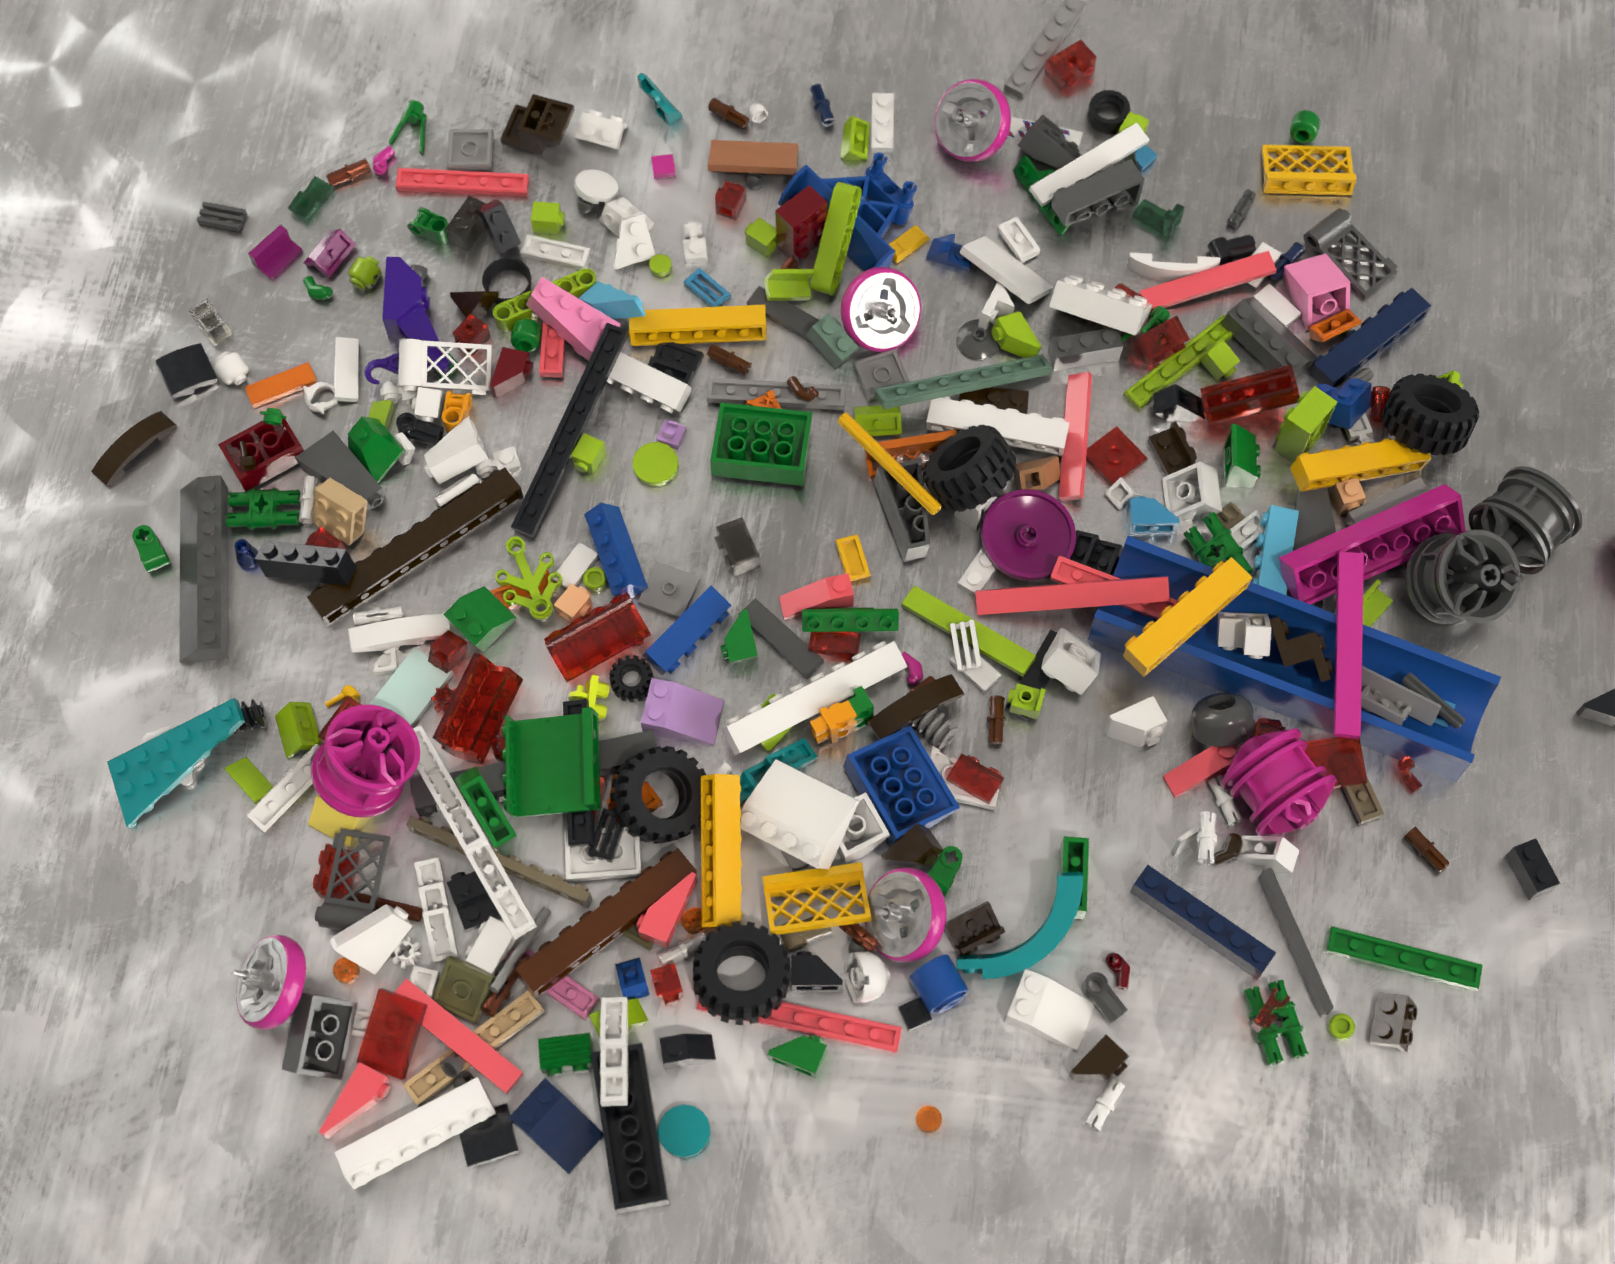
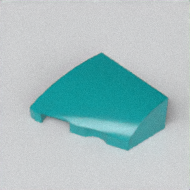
(662, 105)

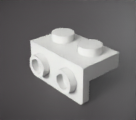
(600, 130)
(617, 210)

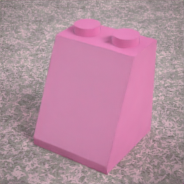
(1317, 289)

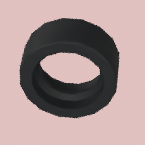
(1108, 97)

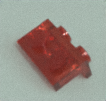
(975, 778)
(321, 880)

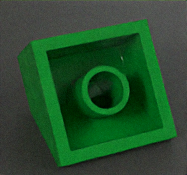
(1241, 458)
(480, 617)

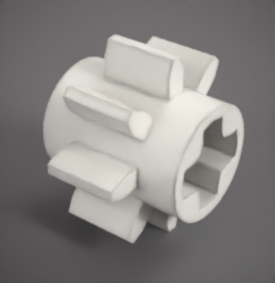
(412, 958)

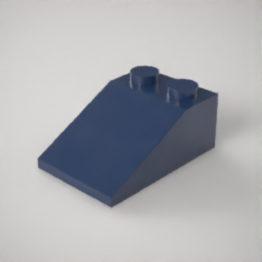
(556, 1126)

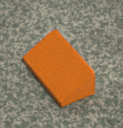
(1334, 326)

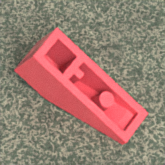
(822, 594)
(1200, 769)
(665, 914)
(358, 1096)

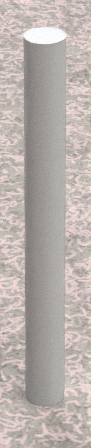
(519, 951)

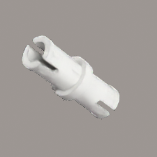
(307, 499)
(377, 615)
(1225, 801)
(1206, 838)
(682, 950)
(1104, 1104)

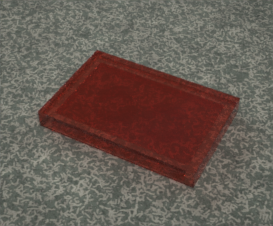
(1340, 758)
(392, 1033)

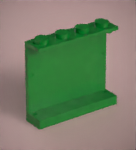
(552, 765)

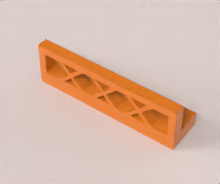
(910, 446)

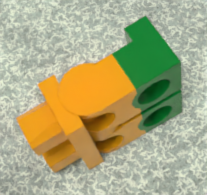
(842, 717)

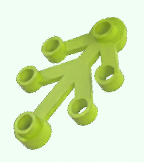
(530, 582)

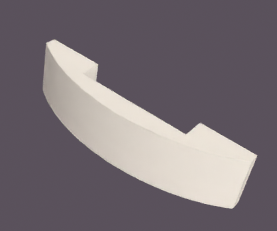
(1168, 271)

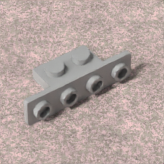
(1394, 700)

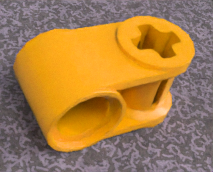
(455, 408)

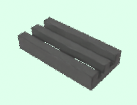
(223, 213)

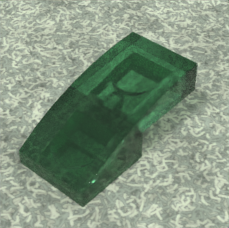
(311, 200)

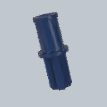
(822, 105)
(1289, 257)

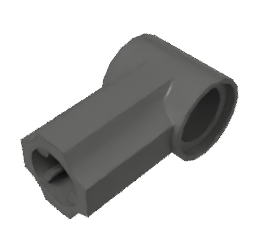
(1105, 999)

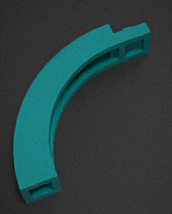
(1040, 943)

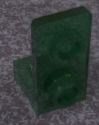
(1158, 218)

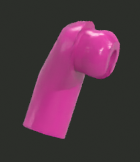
(380, 160)
(915, 669)

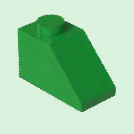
(739, 641)
(800, 1055)

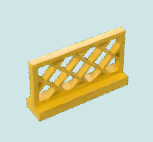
(1308, 181)
(814, 882)

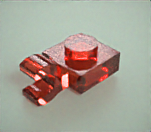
(1265, 1017)

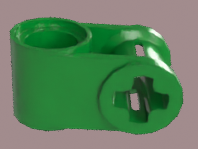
(429, 226)
(150, 551)
(943, 872)

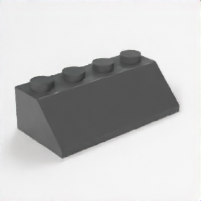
(1267, 337)

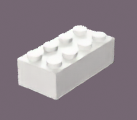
(1101, 305)

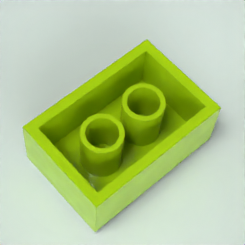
(1304, 424)

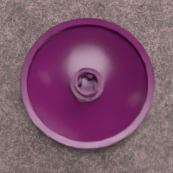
(1027, 534)

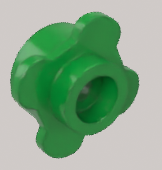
(272, 416)

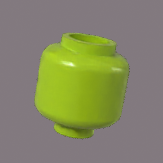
(364, 272)

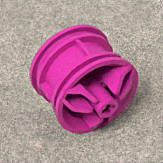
(365, 760)
(1278, 782)

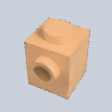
(1347, 496)
(573, 603)

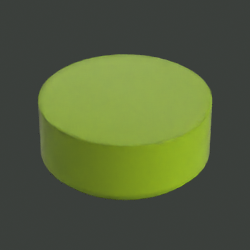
(660, 265)
(594, 579)
(1341, 1027)

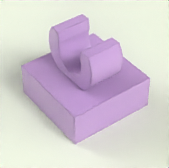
(671, 434)

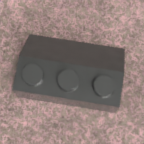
(319, 1036)

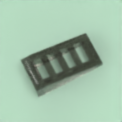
(210, 322)

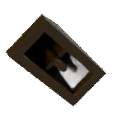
(474, 303)

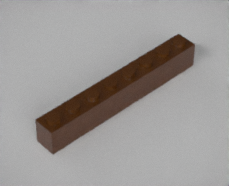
(602, 926)

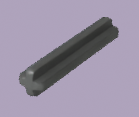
(1446, 711)

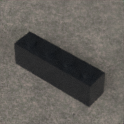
(305, 563)

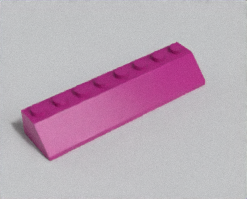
(1382, 538)

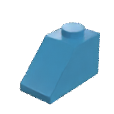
(1150, 517)

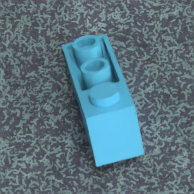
(613, 302)

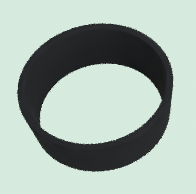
(502, 265)

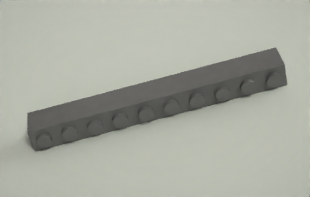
(612, 755)

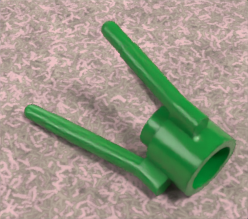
(412, 114)
(1156, 317)

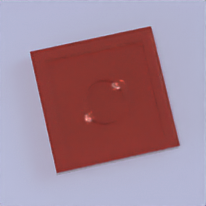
(1115, 456)

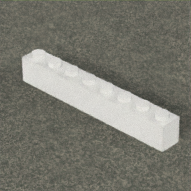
(807, 700)

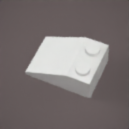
(1049, 1010)

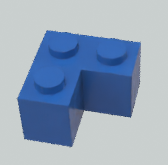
(1352, 401)

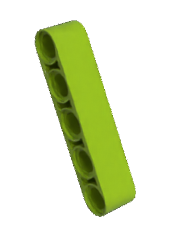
(836, 238)
(513, 307)

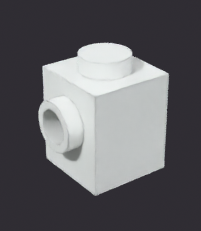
(427, 404)

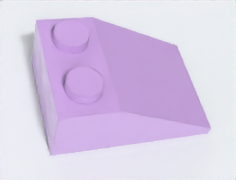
(681, 713)

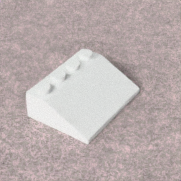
(798, 814)

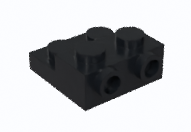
(471, 900)

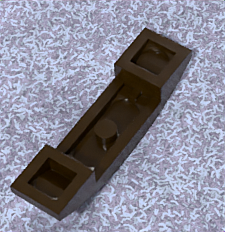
(130, 444)
(915, 704)

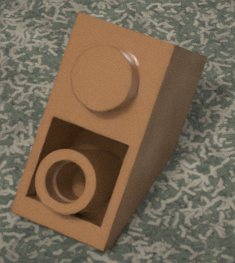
(1037, 473)

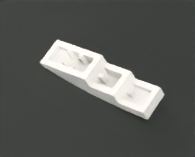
(397, 632)
(436, 909)
(614, 1051)

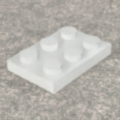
(625, 862)

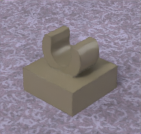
(1230, 515)

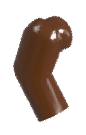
(798, 390)

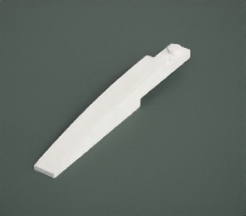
(472, 839)

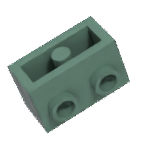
(832, 340)

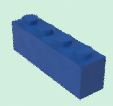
(615, 550)
(686, 630)

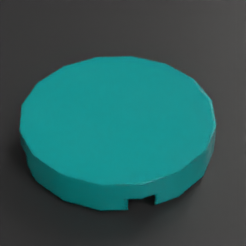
(684, 1131)

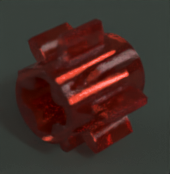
(441, 696)

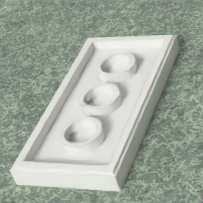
(1006, 269)

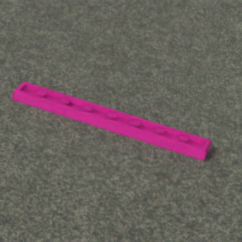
(1348, 645)

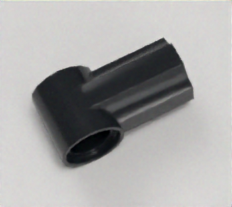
(1232, 248)
(420, 430)

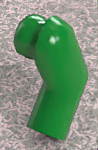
(315, 291)

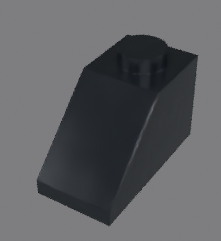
(1178, 404)
(1600, 709)
(813, 974)
(687, 1050)

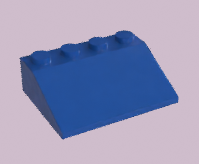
(901, 783)

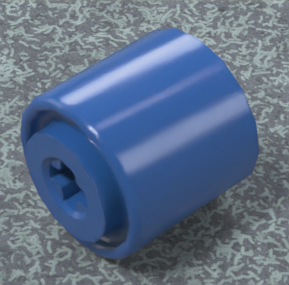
(939, 984)

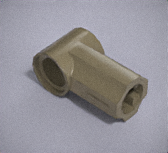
(798, 940)

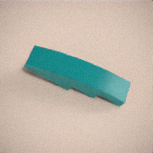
(795, 755)

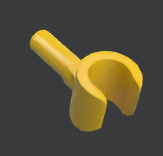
(347, 690)

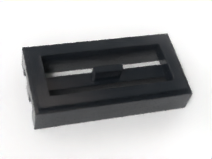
(615, 842)

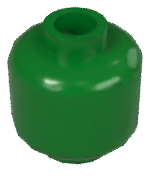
(1304, 126)
(525, 335)

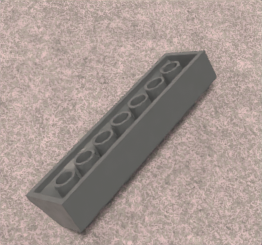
(204, 570)

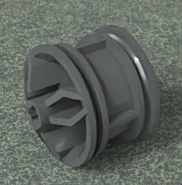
(1530, 515)
(1475, 562)

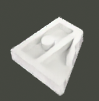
(633, 242)

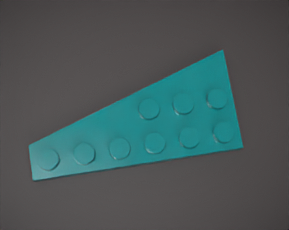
(165, 761)

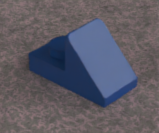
(946, 252)
(632, 979)

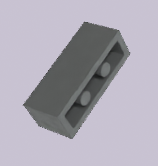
(1085, 349)

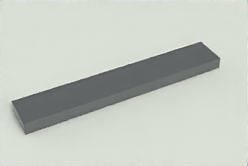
(1296, 942)

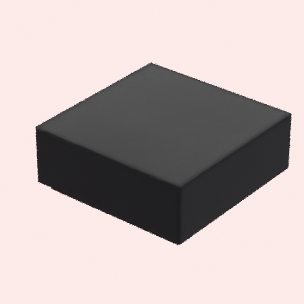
(914, 1014)

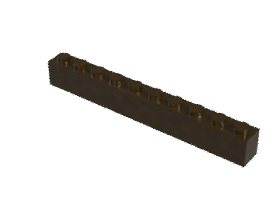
(417, 545)

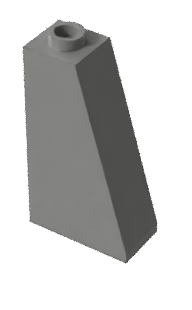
(1386, 501)

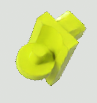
(593, 690)

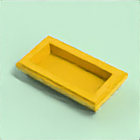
(908, 243)
(853, 557)

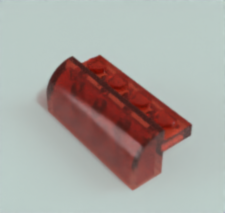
(1250, 395)
(596, 637)
(477, 709)

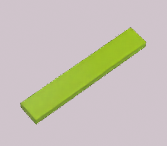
(1177, 364)
(990, 642)

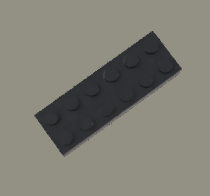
(633, 1140)

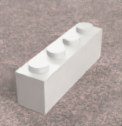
(650, 383)

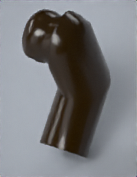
(1231, 849)

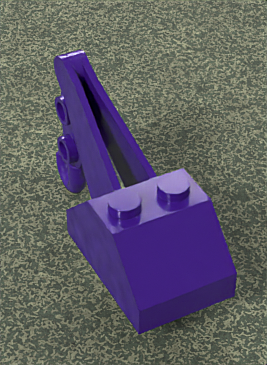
(405, 315)

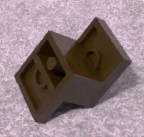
(537, 124)
(1301, 648)

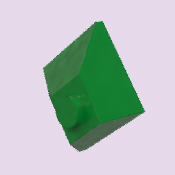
(374, 446)

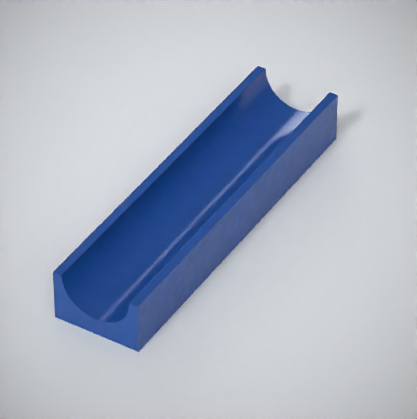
(1297, 688)

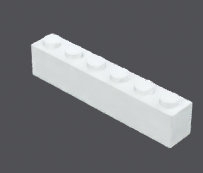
(1017, 429)
(415, 1133)

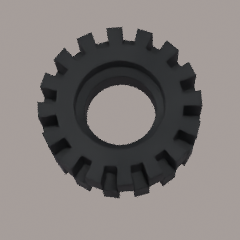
(624, 666)

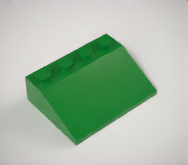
(761, 444)

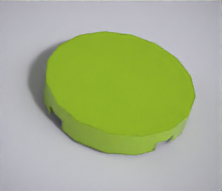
(655, 464)

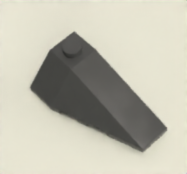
(1046, 144)

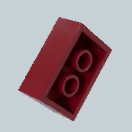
(801, 224)
(270, 445)

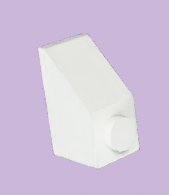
(1268, 853)

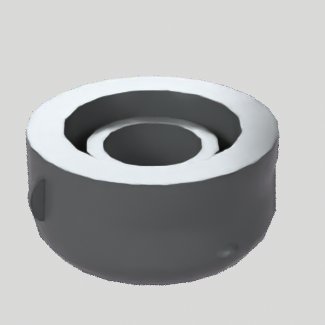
(1223, 720)

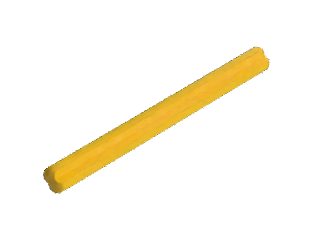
(889, 463)

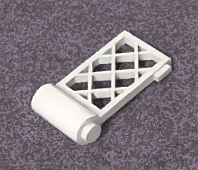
(414, 368)

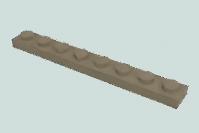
(512, 865)

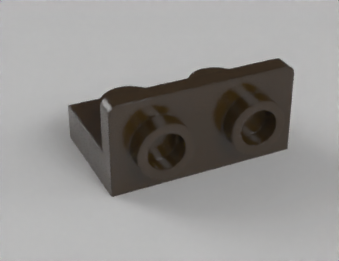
(1172, 449)

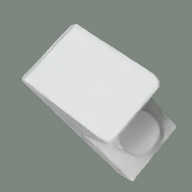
(997, 305)

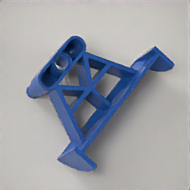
(874, 217)

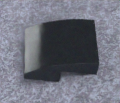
(676, 361)
(186, 370)
(1096, 553)
(490, 1138)

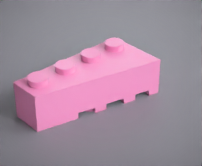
(569, 316)

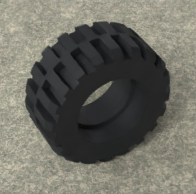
(1430, 414)
(969, 468)
(631, 805)
(749, 942)

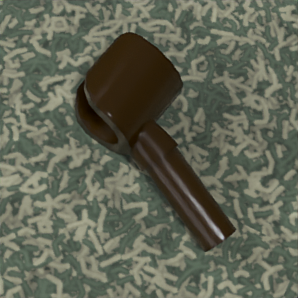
(246, 461)

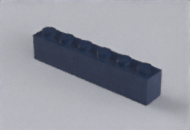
(1370, 339)
(1202, 922)

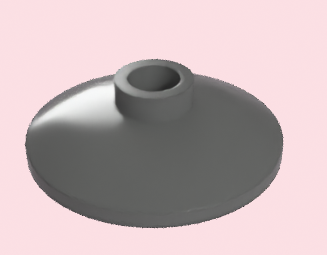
(973, 346)

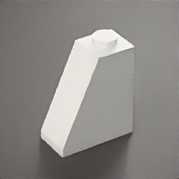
(455, 452)
(373, 937)

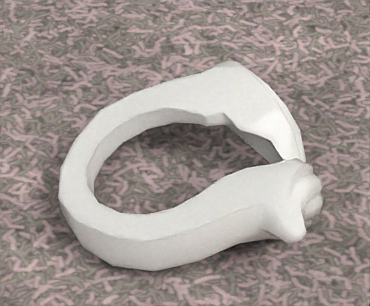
(322, 406)

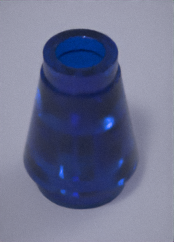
(245, 553)

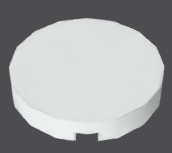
(596, 186)

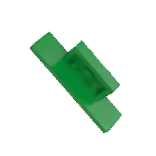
(1029, 175)
(850, 620)

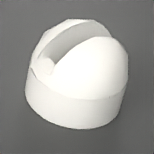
(758, 112)

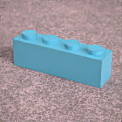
(1275, 542)

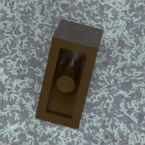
(914, 848)
(1101, 1062)

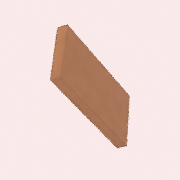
(753, 157)

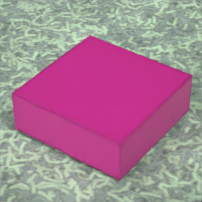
(663, 166)

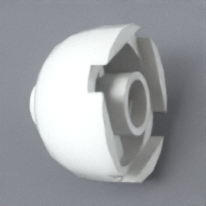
(866, 975)

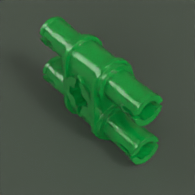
(270, 515)
(1221, 539)
(1288, 1028)

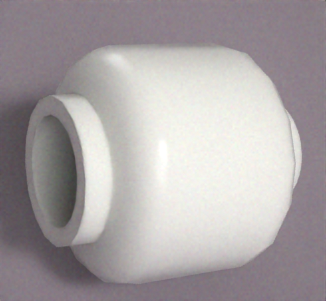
(231, 368)

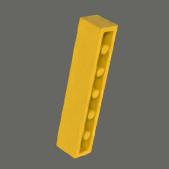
(699, 325)
(1361, 461)
(1187, 616)
(720, 850)

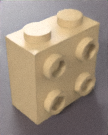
(339, 511)

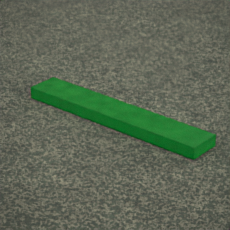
(1404, 958)

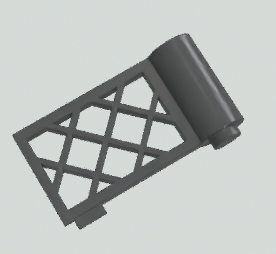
(1335, 228)
(342, 912)

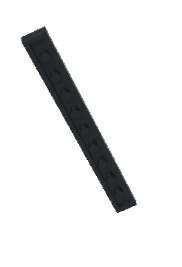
(570, 430)

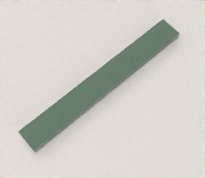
(962, 381)

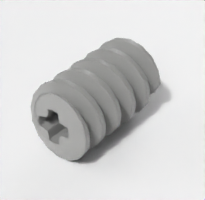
(935, 728)

